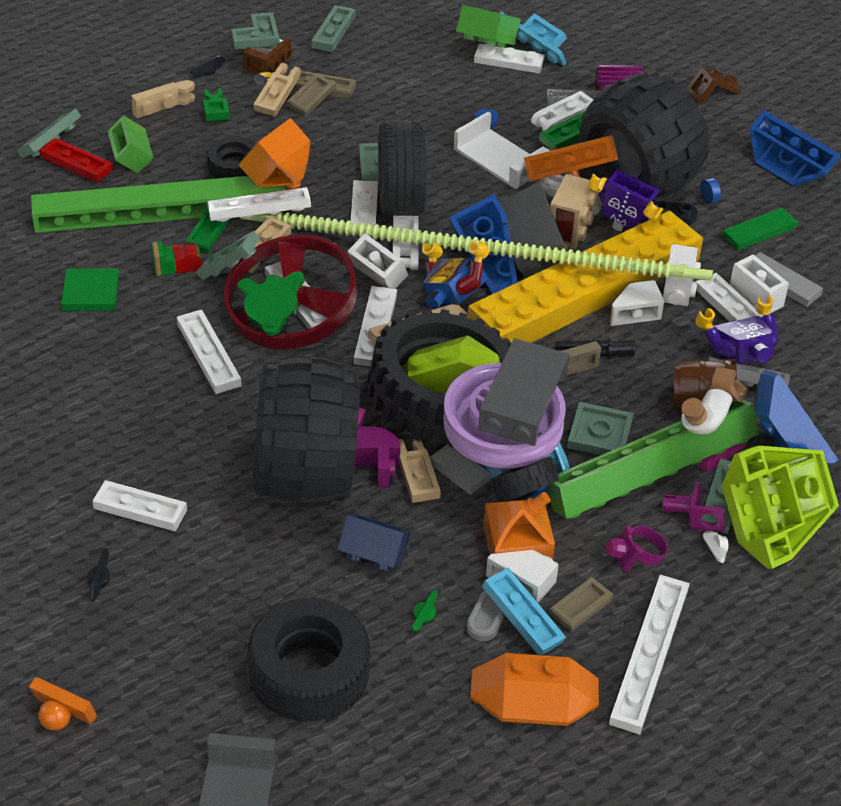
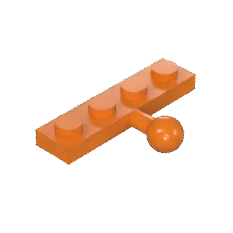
(571, 158)

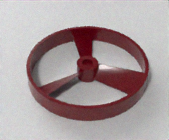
(330, 304)

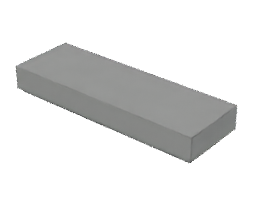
(799, 287)

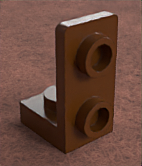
(259, 62)
(707, 80)

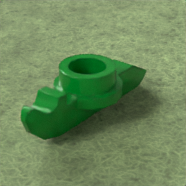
(425, 611)

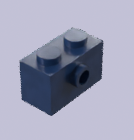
(373, 541)

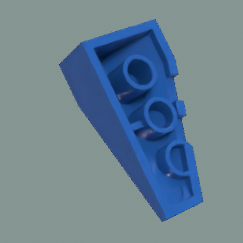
(488, 221)

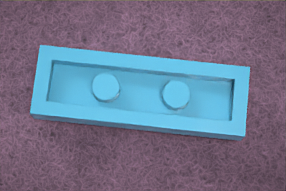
(523, 611)

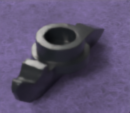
(209, 67)
(99, 575)

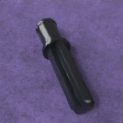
(608, 347)

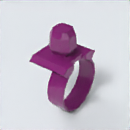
(628, 552)

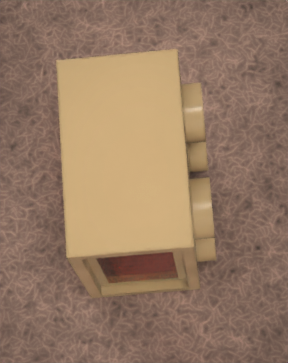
(573, 209)

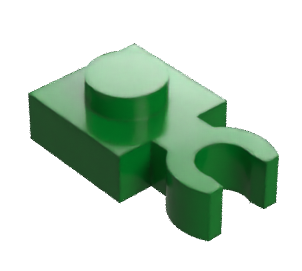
(215, 106)

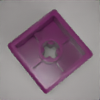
(609, 74)

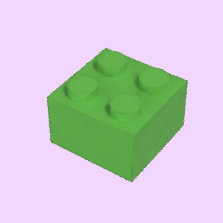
(488, 26)

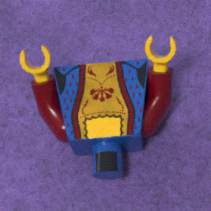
(453, 278)

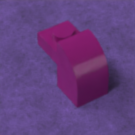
(380, 449)

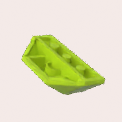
(442, 363)

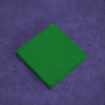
(90, 289)

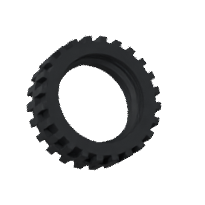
(400, 397)

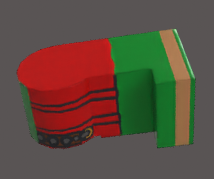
(176, 258)

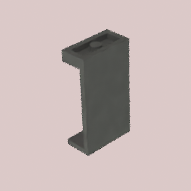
(532, 223)
(522, 391)
(238, 771)

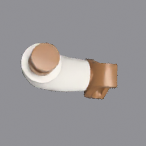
(707, 415)

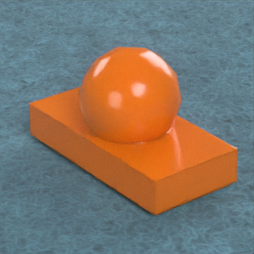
(60, 705)

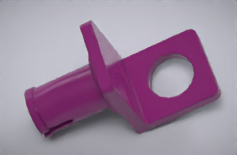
(692, 506)

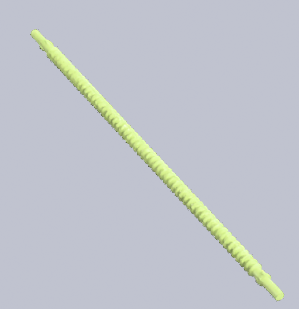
(680, 271)

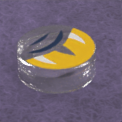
(261, 79)

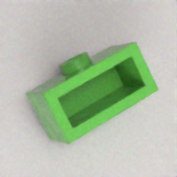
(130, 144)

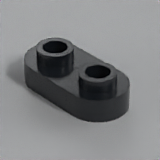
(684, 211)

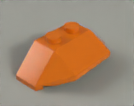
(535, 689)

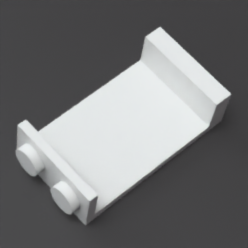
(493, 151)

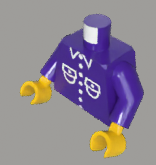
(626, 199)
(743, 339)

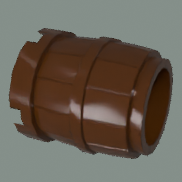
(695, 377)

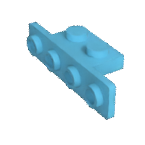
(542, 38)

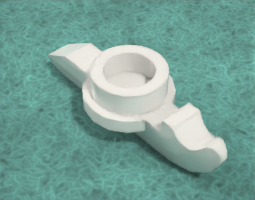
(717, 544)

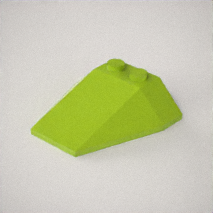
(778, 500)

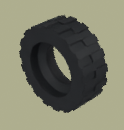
(227, 148)
(524, 479)

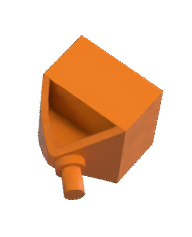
(279, 158)
(519, 526)

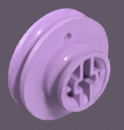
(462, 418)

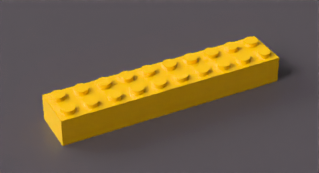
(572, 292)

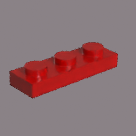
(76, 160)

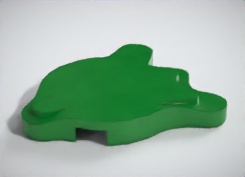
(272, 301)

